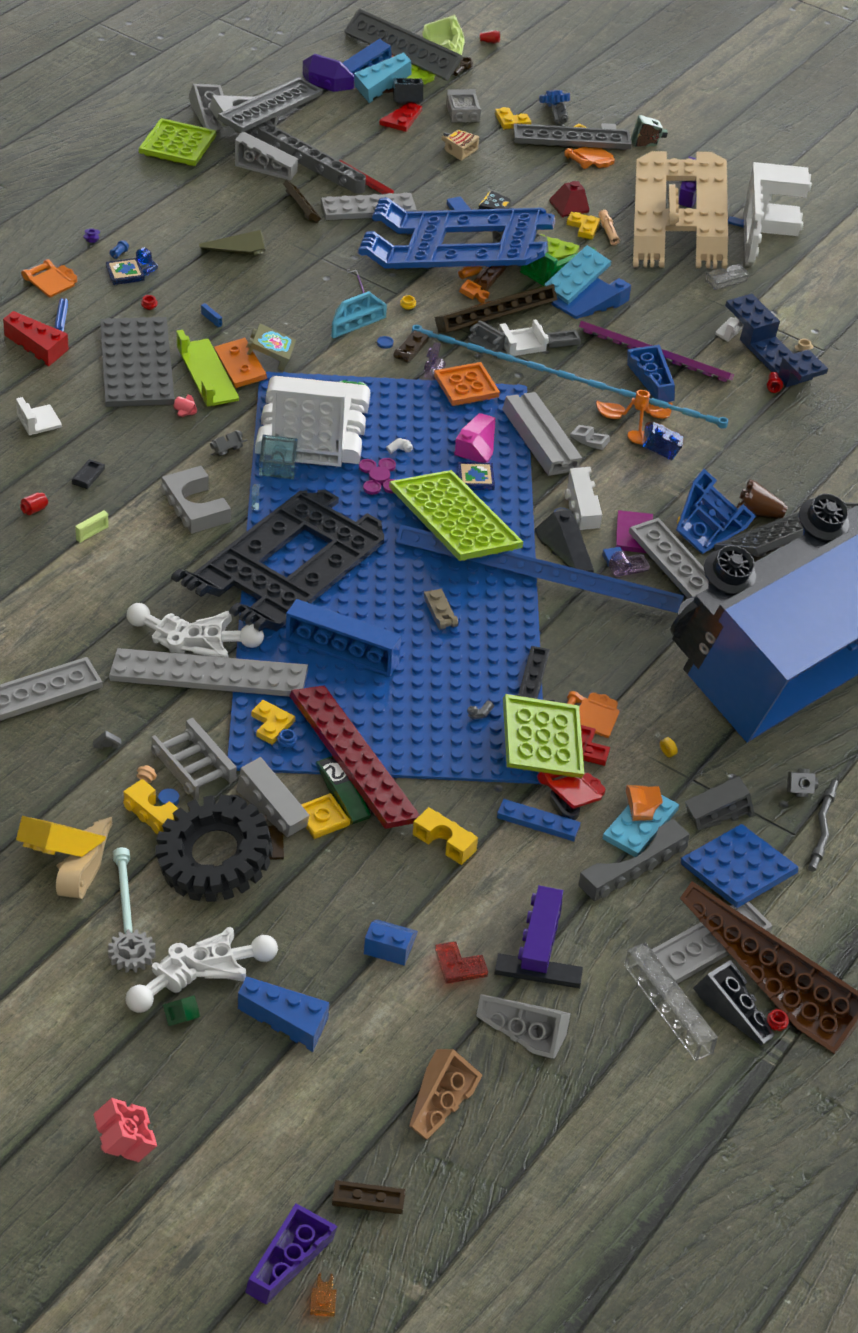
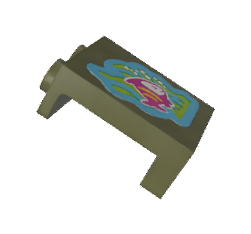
(272, 344)

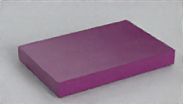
(625, 520)

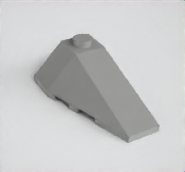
(200, 99)
(532, 1026)

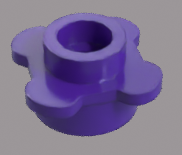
(91, 235)

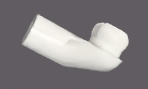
(401, 444)

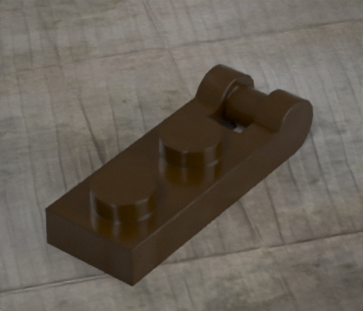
(411, 346)

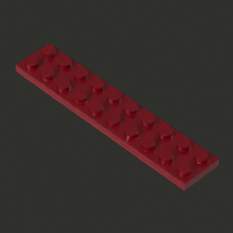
(355, 757)

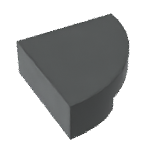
(106, 740)

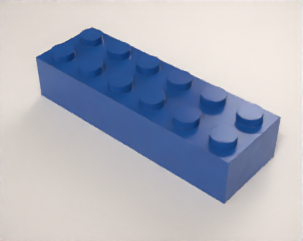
(343, 637)

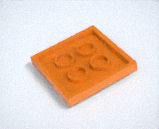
(466, 383)

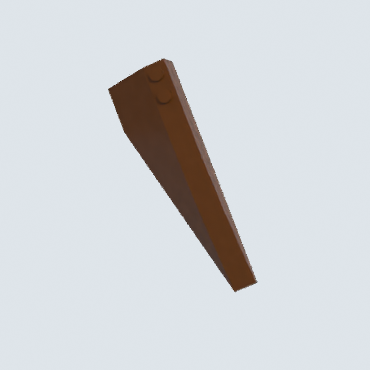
(805, 991)

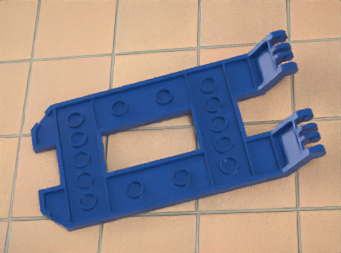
(430, 228)

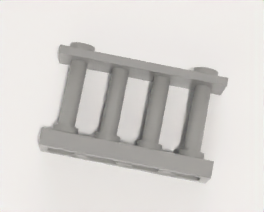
(203, 744)

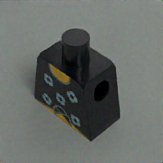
(495, 201)

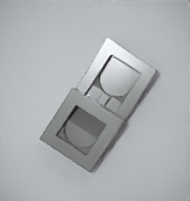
(586, 436)

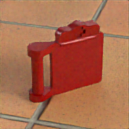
(574, 790)

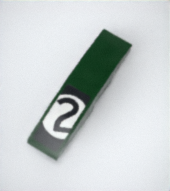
(343, 790)

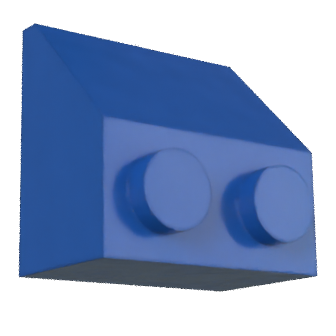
(389, 941)

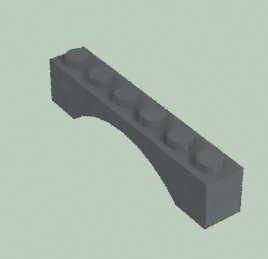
(604, 878)

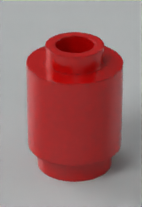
(33, 503)

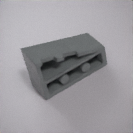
(720, 804)

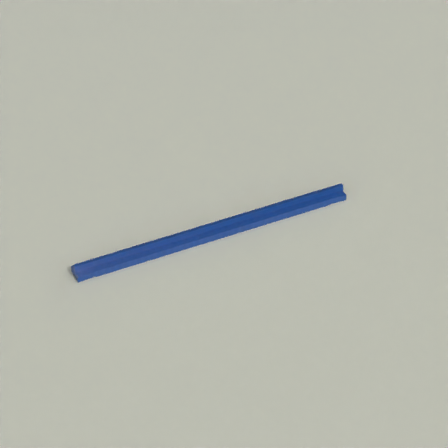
(552, 572)

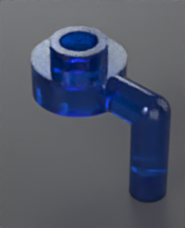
(145, 257)

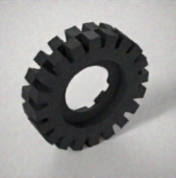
(196, 879)

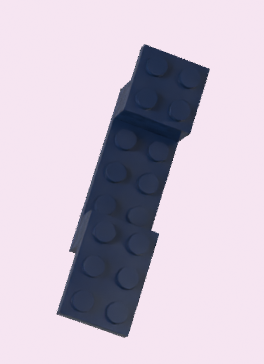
(760, 338)

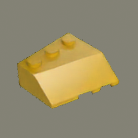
(54, 837)

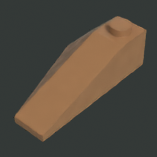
(444, 1086)

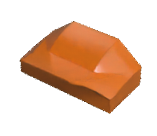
(643, 801)

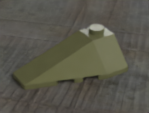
(244, 243)

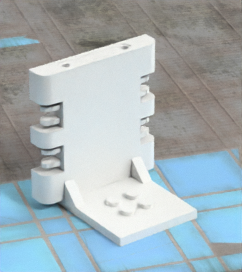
(320, 415)

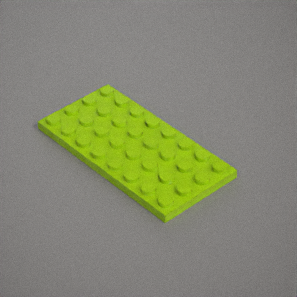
(456, 515)

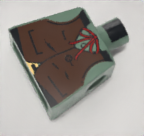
(647, 132)

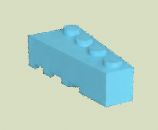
(379, 77)

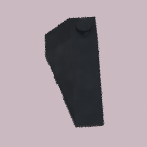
(564, 537)
(727, 995)

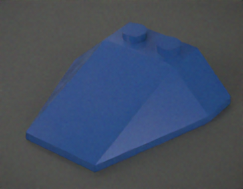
(710, 516)

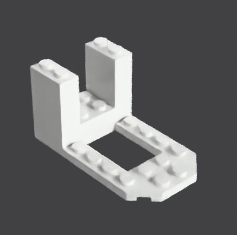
(764, 217)

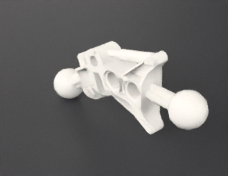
(200, 637)
(207, 959)

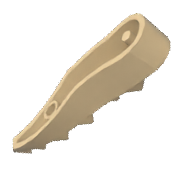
(78, 872)

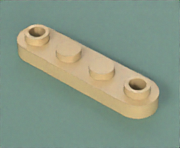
(673, 205)

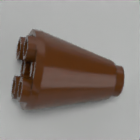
(761, 501)

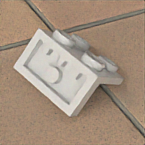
(37, 419)

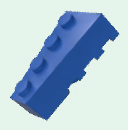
(652, 370)
(285, 1010)

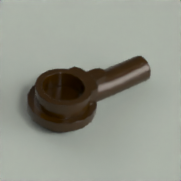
(466, 63)

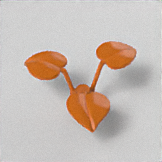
(641, 401)

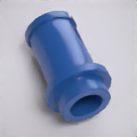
(122, 246)

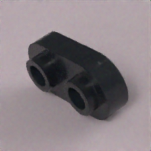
(563, 808)

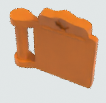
(590, 156)
(51, 281)
(596, 711)

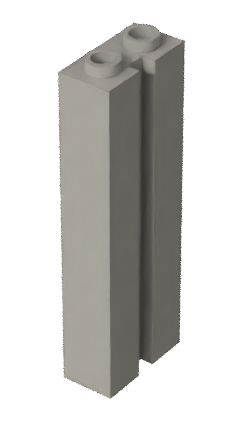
(541, 433)

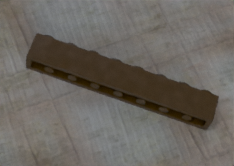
(495, 308)

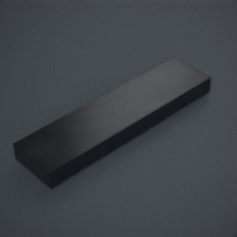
(534, 672)
(556, 973)

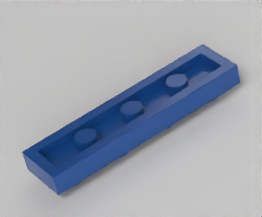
(538, 820)

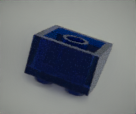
(662, 440)

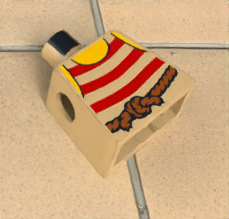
(460, 143)

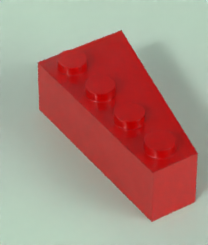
(37, 337)

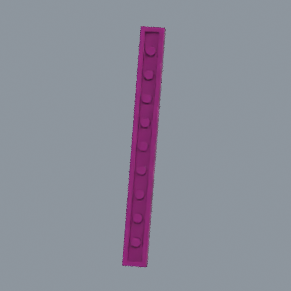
(677, 359)

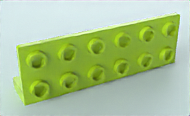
(206, 370)

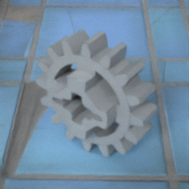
(131, 951)

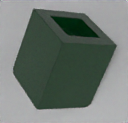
(181, 1010)

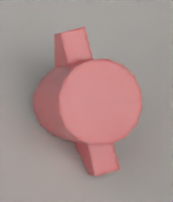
(185, 406)

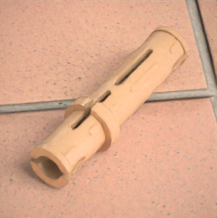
(607, 224)

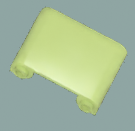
(445, 33)

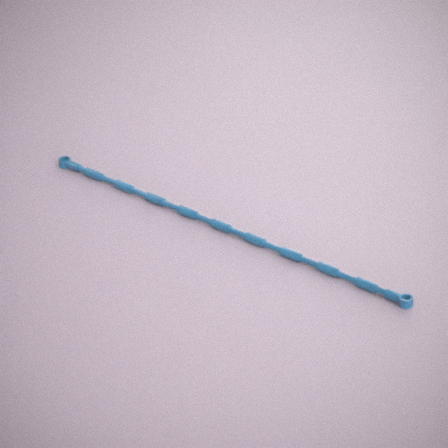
(721, 422)

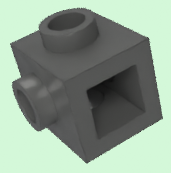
(795, 779)

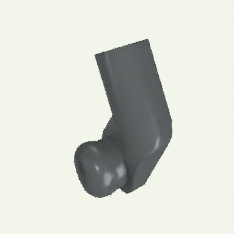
(475, 713)

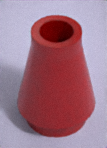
(490, 36)
(774, 383)

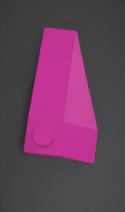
(477, 439)

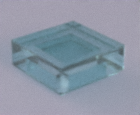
(255, 496)

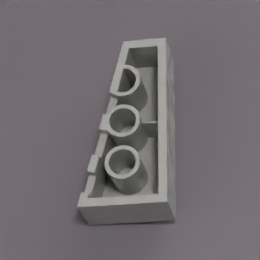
(264, 158)
(271, 797)

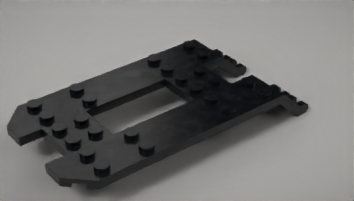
(242, 560)

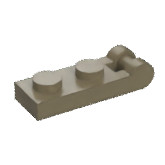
(440, 609)

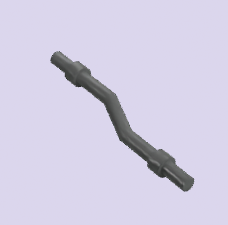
(818, 852)

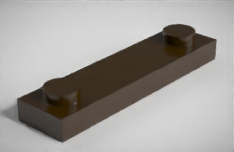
(309, 211)

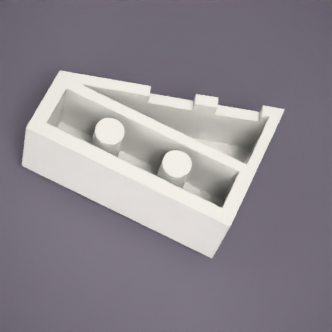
(582, 499)

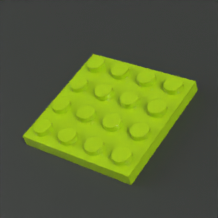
(177, 142)
(543, 736)

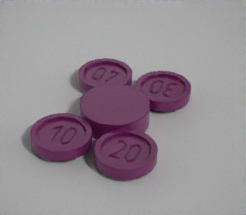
(377, 475)

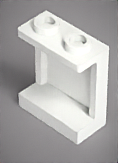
(524, 340)

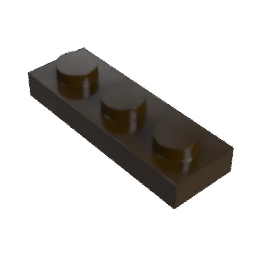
(368, 1197)

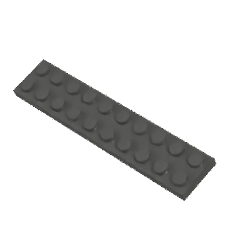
(421, 51)
(269, 105)

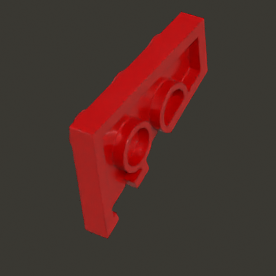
(402, 118)

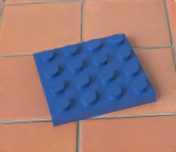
(739, 865)

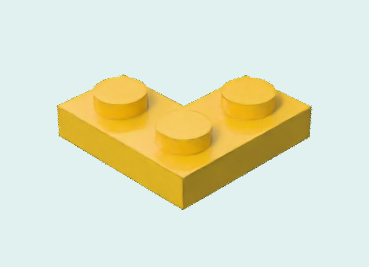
(508, 120)
(587, 224)
(274, 721)

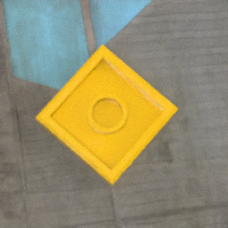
(325, 816)

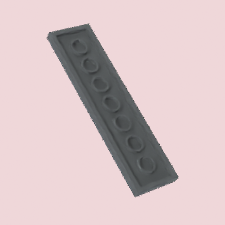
(572, 136)

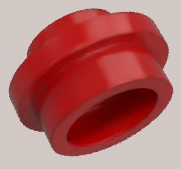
(149, 302)
(777, 1015)

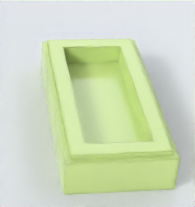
(91, 526)

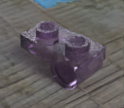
(434, 362)
(623, 565)

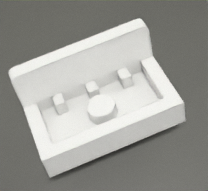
(729, 328)

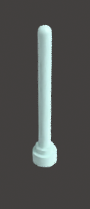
(121, 857)

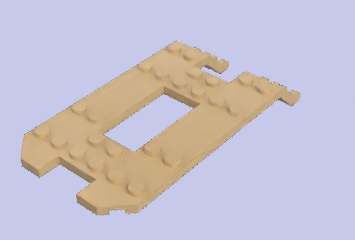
(708, 218)

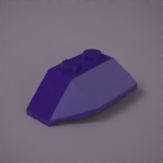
(327, 73)

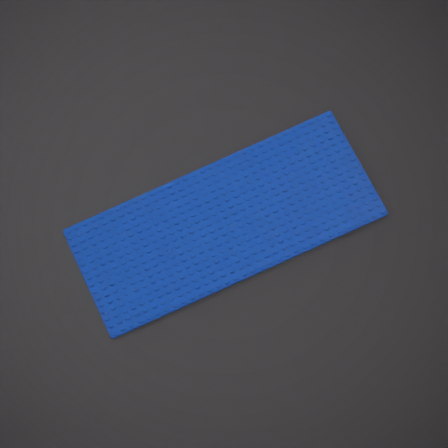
(420, 712)

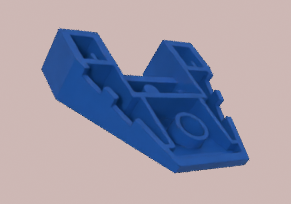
(596, 297)

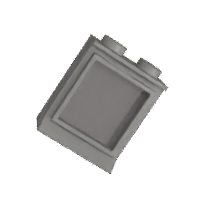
(463, 105)

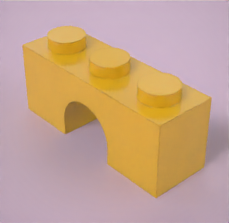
(140, 800)
(460, 842)

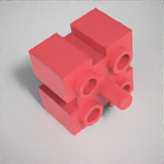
(124, 1130)

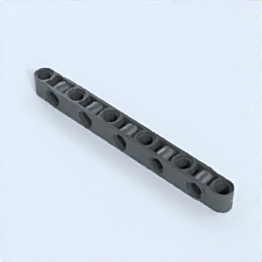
(311, 157)

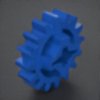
(554, 97)

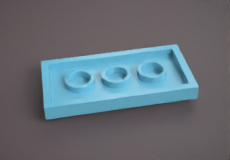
(578, 274)
(637, 835)

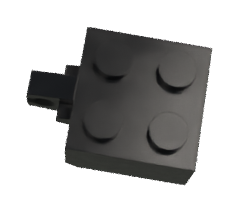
(408, 90)

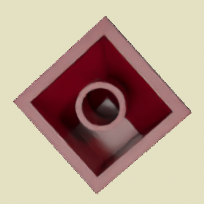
(570, 198)

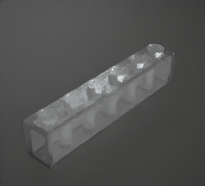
(670, 1001)

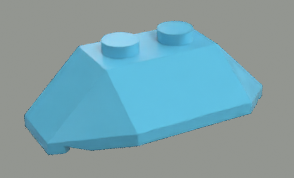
(357, 313)

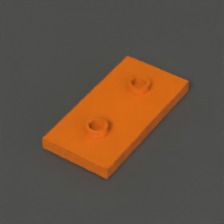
(240, 366)

